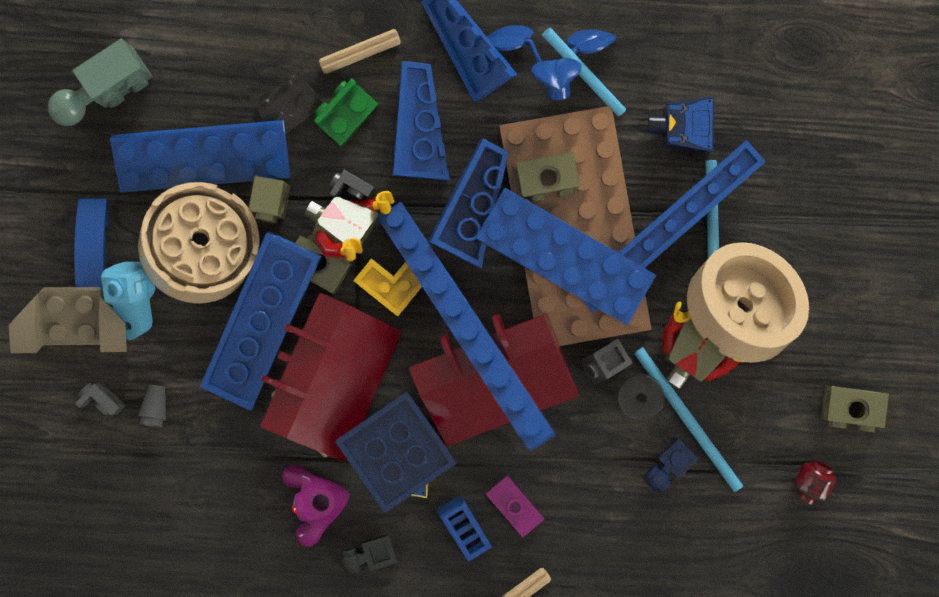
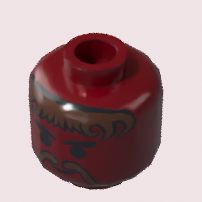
(815, 482)

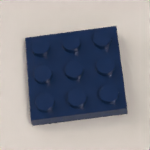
(396, 452)

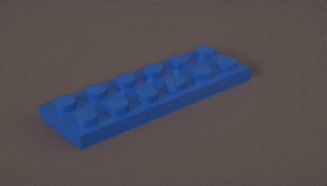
(200, 155)
(565, 256)
(258, 320)

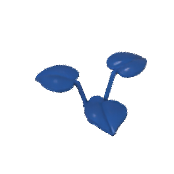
(554, 73)

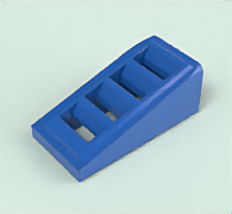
(450, 509)

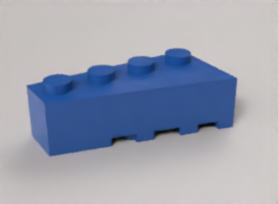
(471, 204)

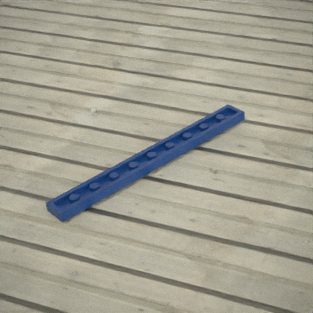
(467, 328)

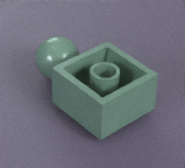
(104, 80)

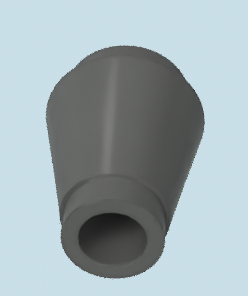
(153, 407)

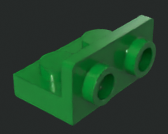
(345, 112)

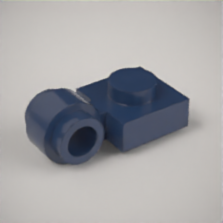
(676, 460)

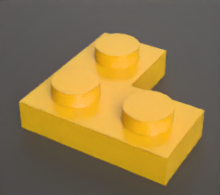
(391, 291)

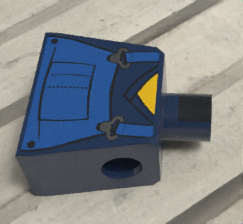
(686, 125)

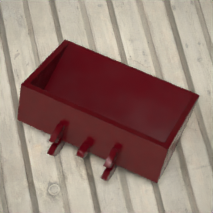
(329, 375)
(462, 401)

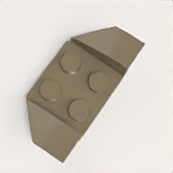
(68, 318)

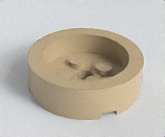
(192, 270)
(761, 283)

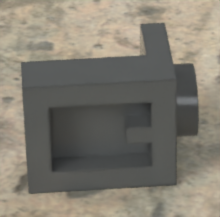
(356, 186)
(606, 362)
(105, 399)

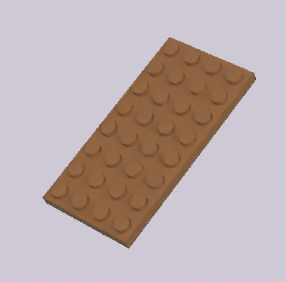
(596, 208)

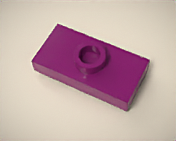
(514, 506)

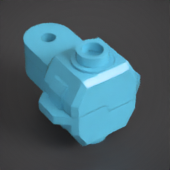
(129, 293)

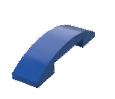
(90, 241)

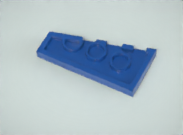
(470, 50)
(418, 135)

